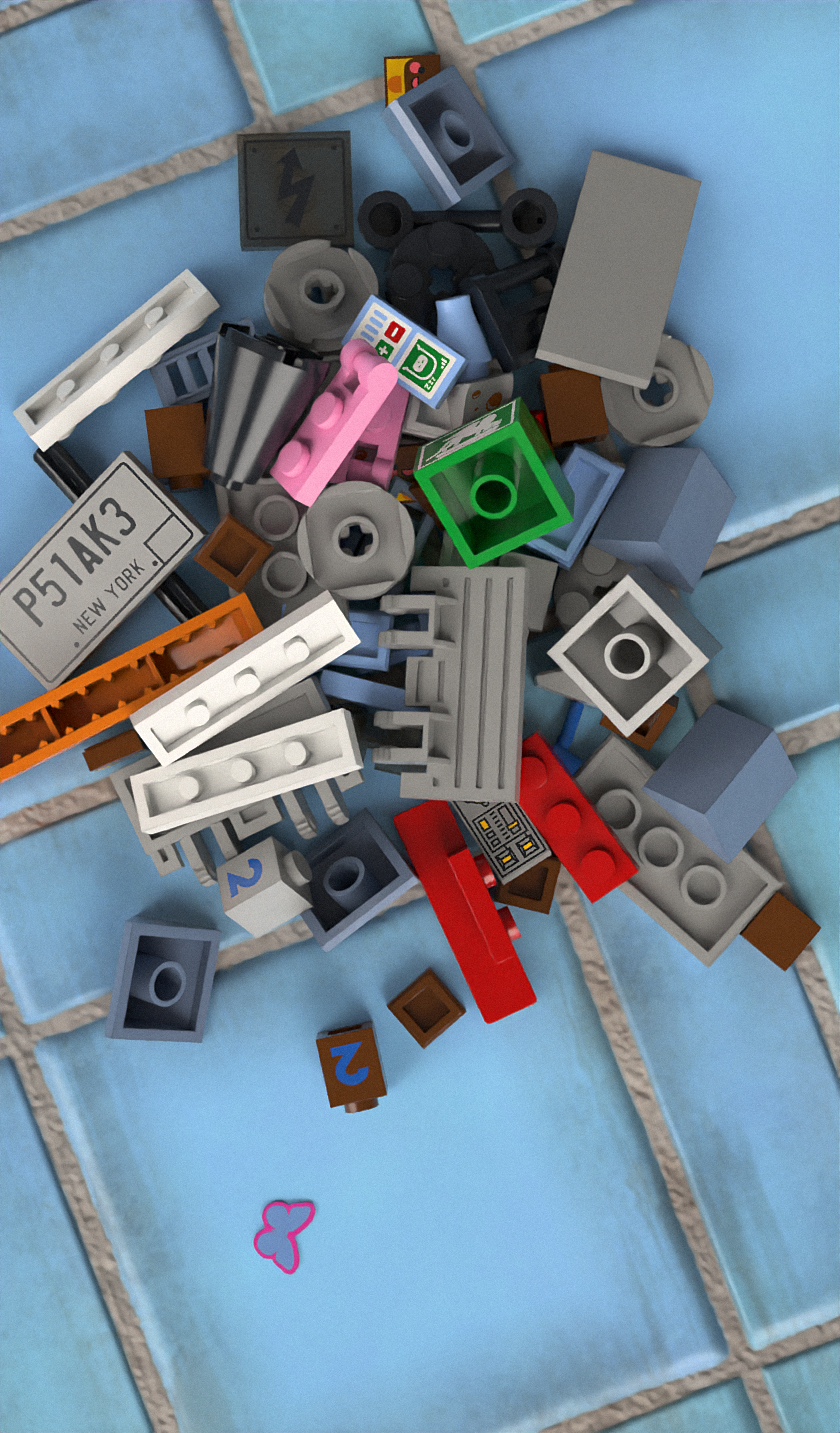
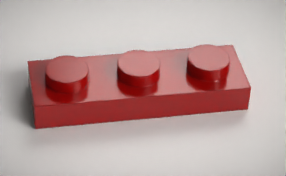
(571, 821)

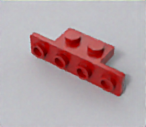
(460, 898)

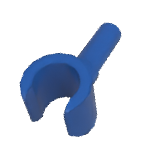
(567, 736)

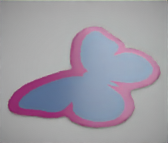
(281, 1226)

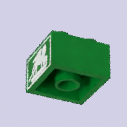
(494, 483)

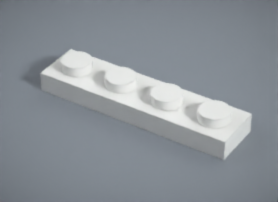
(116, 360)
(244, 679)
(246, 771)

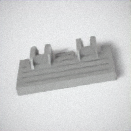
(468, 683)
(231, 826)

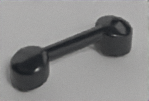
(388, 216)

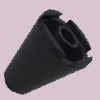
(255, 401)

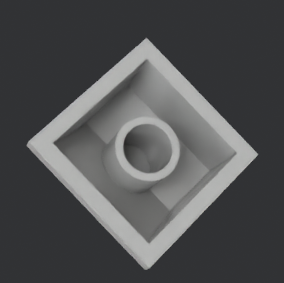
(634, 649)

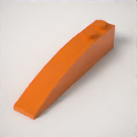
(120, 687)

